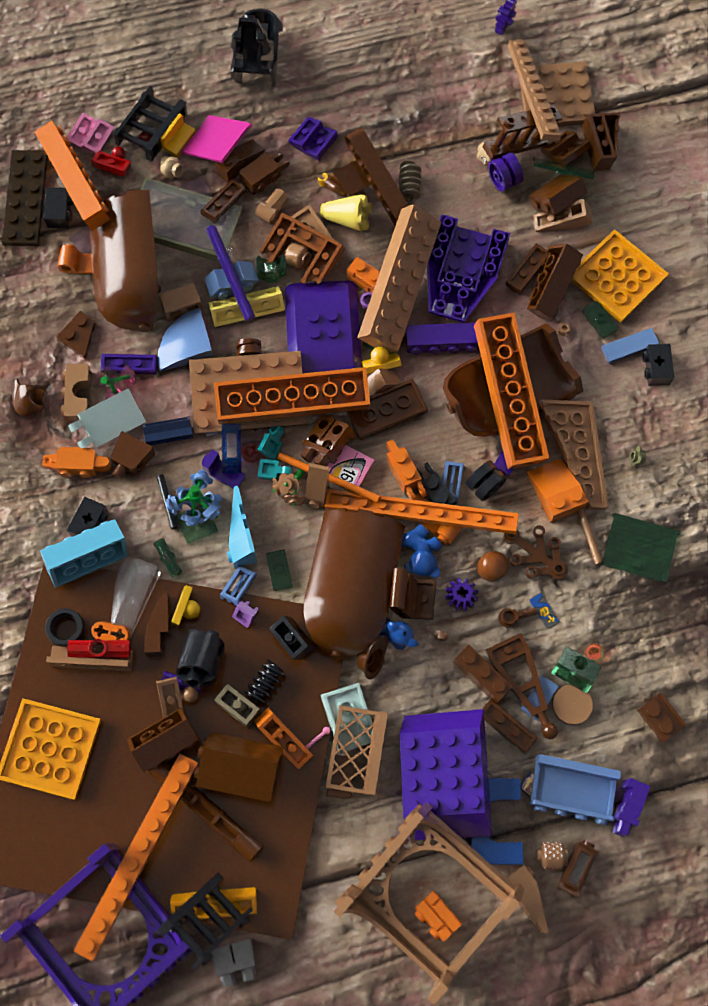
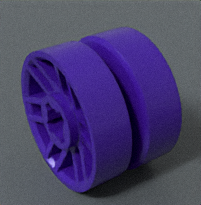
(505, 172)

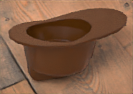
(372, 657)

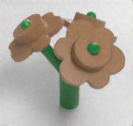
(288, 484)

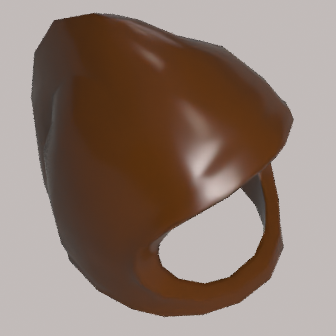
(27, 398)

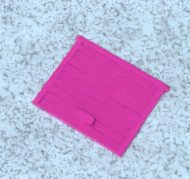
(216, 138)

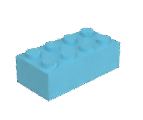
(84, 553)

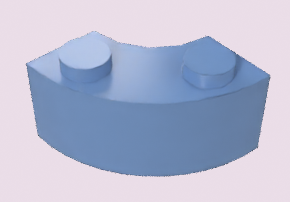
(219, 286)

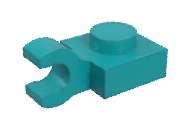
(270, 443)
(270, 469)

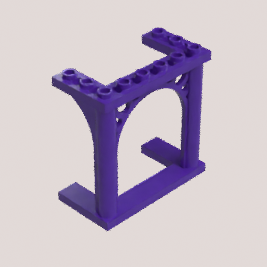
(60, 971)

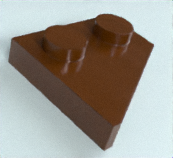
(78, 334)

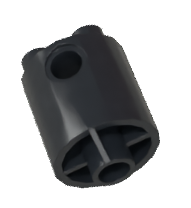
(200, 658)

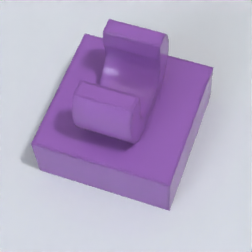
(244, 613)

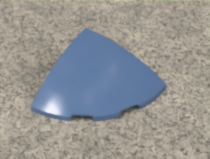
(184, 341)

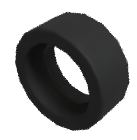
(57, 615)

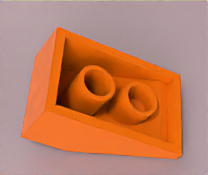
(557, 490)

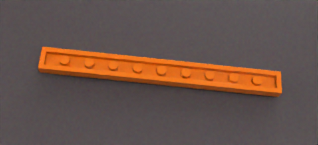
(426, 512)
(135, 858)

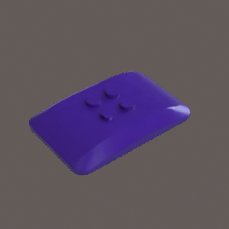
(324, 325)

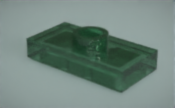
(600, 319)
(279, 570)

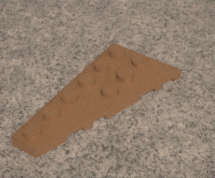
(577, 437)

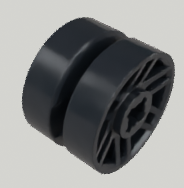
(486, 481)

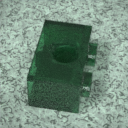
(576, 669)

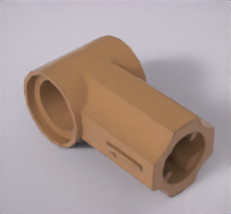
(270, 209)

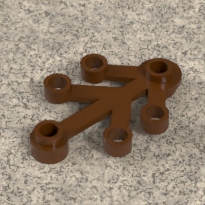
(538, 555)

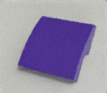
(313, 138)

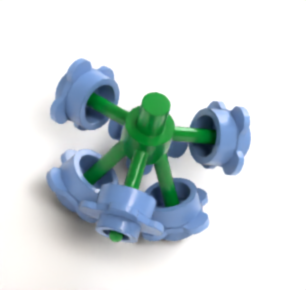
(192, 496)

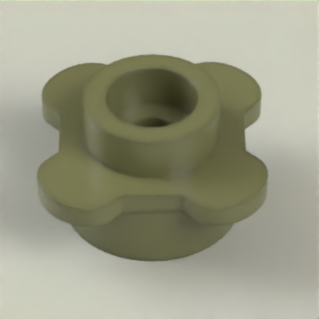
(638, 456)

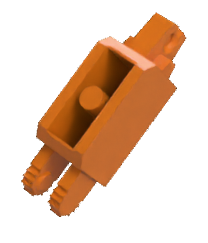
(76, 461)
(404, 470)

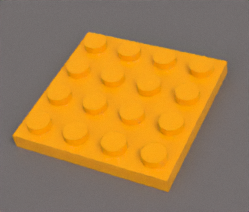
(618, 275)
(49, 749)

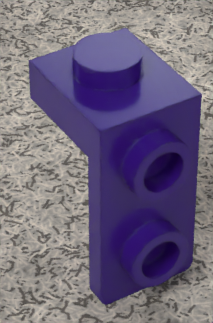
(213, 466)

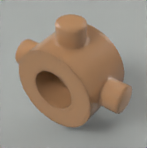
(564, 329)
(441, 635)

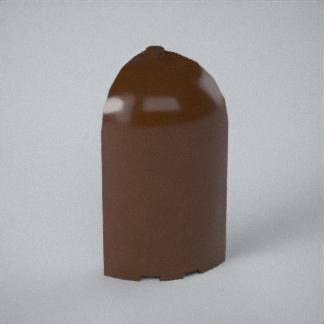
(126, 263)
(549, 374)
(351, 580)

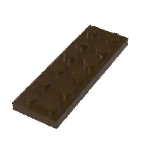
(24, 198)

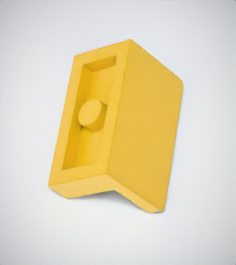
(177, 136)

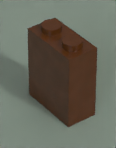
(558, 194)

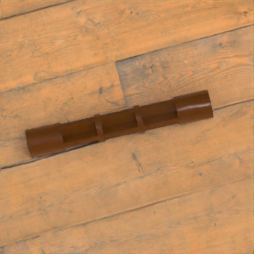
(214, 816)

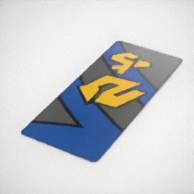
(544, 610)

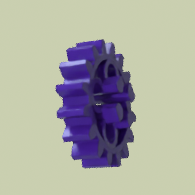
(504, 19)

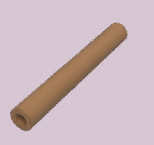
(589, 536)

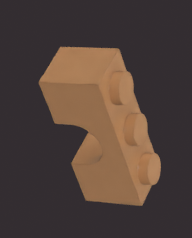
(75, 378)

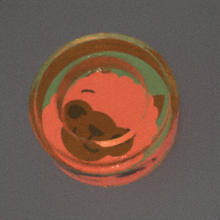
(595, 652)

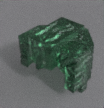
(271, 271)

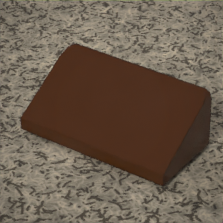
(338, 778)

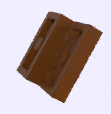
(566, 149)

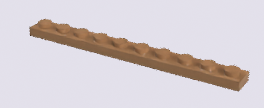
(534, 91)

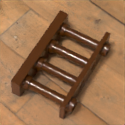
(518, 141)

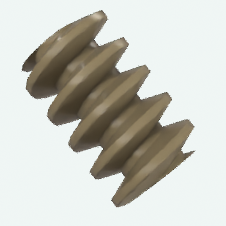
(410, 180)

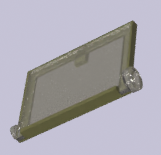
(179, 221)

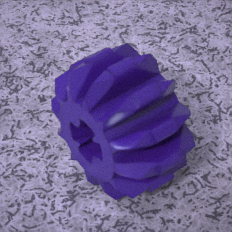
(456, 599)

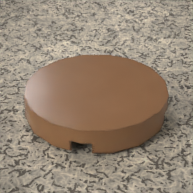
(572, 705)

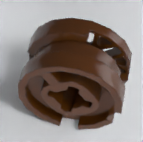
(246, 347)

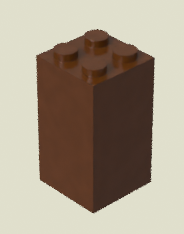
(238, 766)

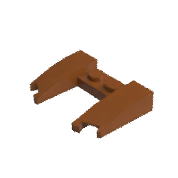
(289, 229)

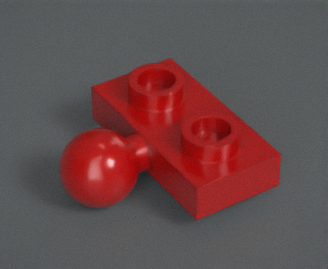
(112, 163)

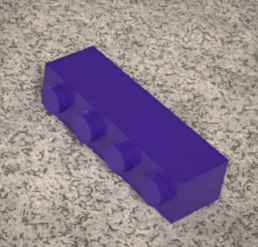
(441, 338)

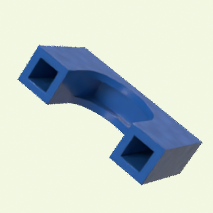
(500, 852)

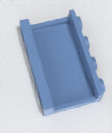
(573, 789)

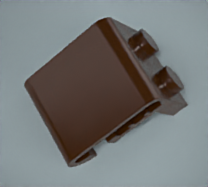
(411, 596)

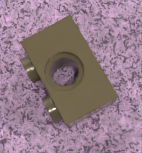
(237, 706)

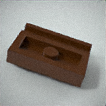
(661, 717)

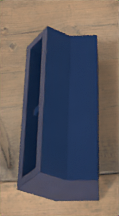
(168, 431)

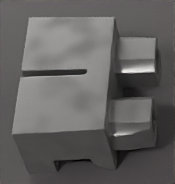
(244, 960)

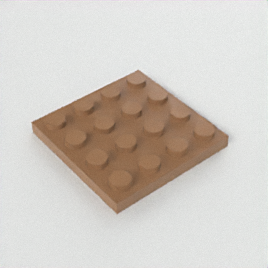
(566, 89)

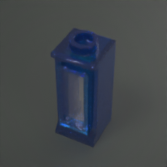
(231, 448)

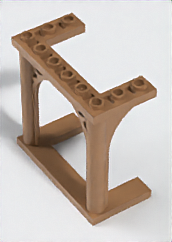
(362, 903)

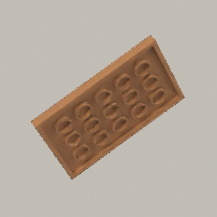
(210, 370)

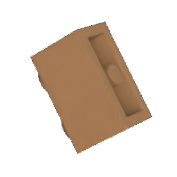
(180, 301)

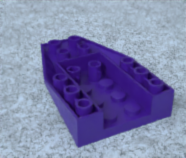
(462, 268)

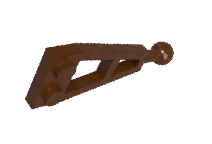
(513, 649)

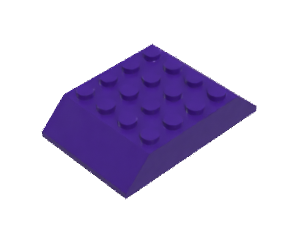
(448, 769)

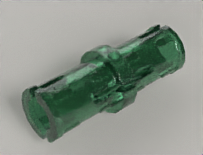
(162, 547)

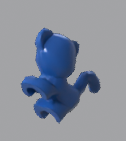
(422, 560)
(399, 634)

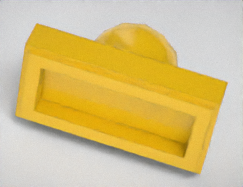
(381, 360)
(188, 608)

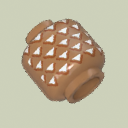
(552, 855)

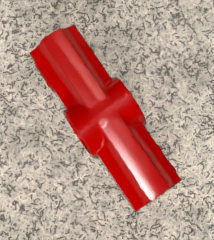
(86, 648)

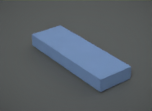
(629, 345)

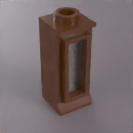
(577, 868)

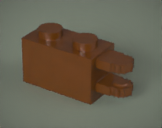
(263, 172)

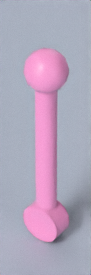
(326, 730)

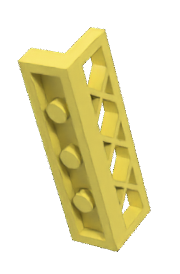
(261, 302)

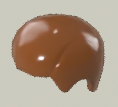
(492, 566)

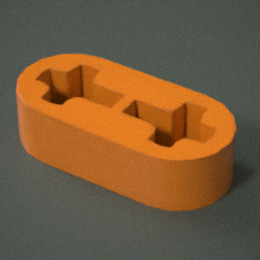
(111, 627)

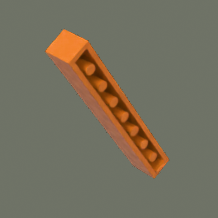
(73, 177)

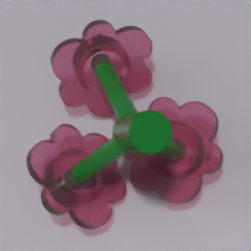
(107, 378)

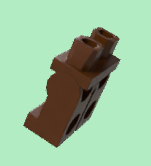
(326, 440)

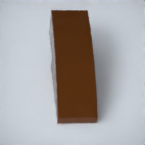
(158, 627)

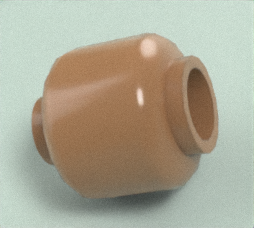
(297, 256)

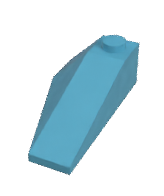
(240, 539)

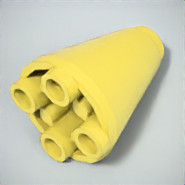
(348, 212)

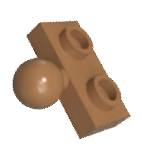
(170, 695)

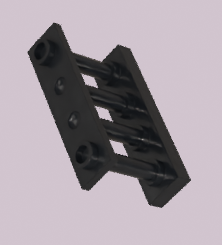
(153, 146)
(187, 912)

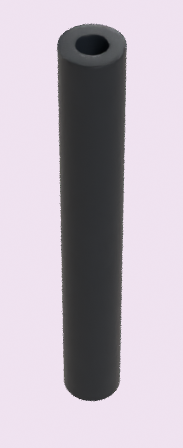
(164, 492)

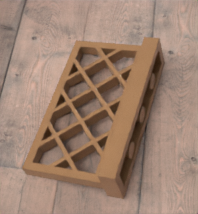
(373, 758)

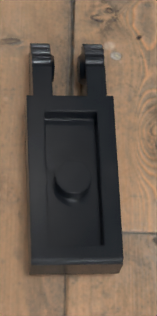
(436, 488)

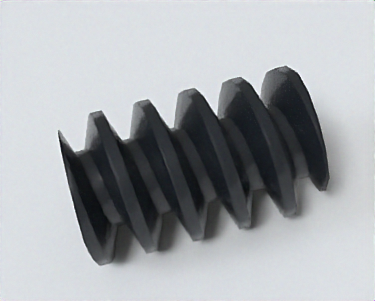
(265, 682)

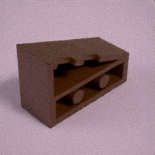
(602, 133)

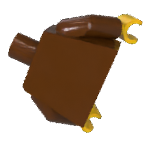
(346, 181)

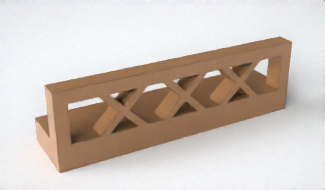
(59, 659)

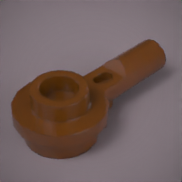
(509, 617)

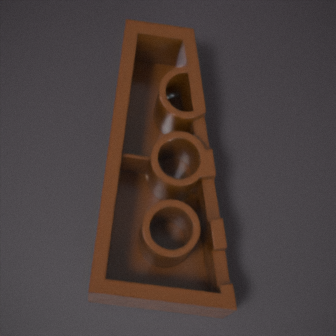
(554, 280)

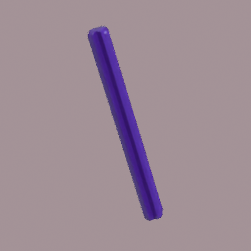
(230, 273)

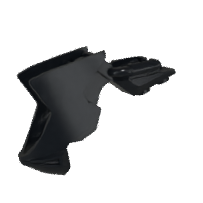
(252, 40)

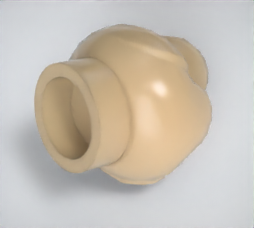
(171, 167)

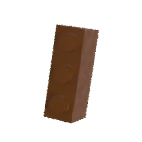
(482, 674)

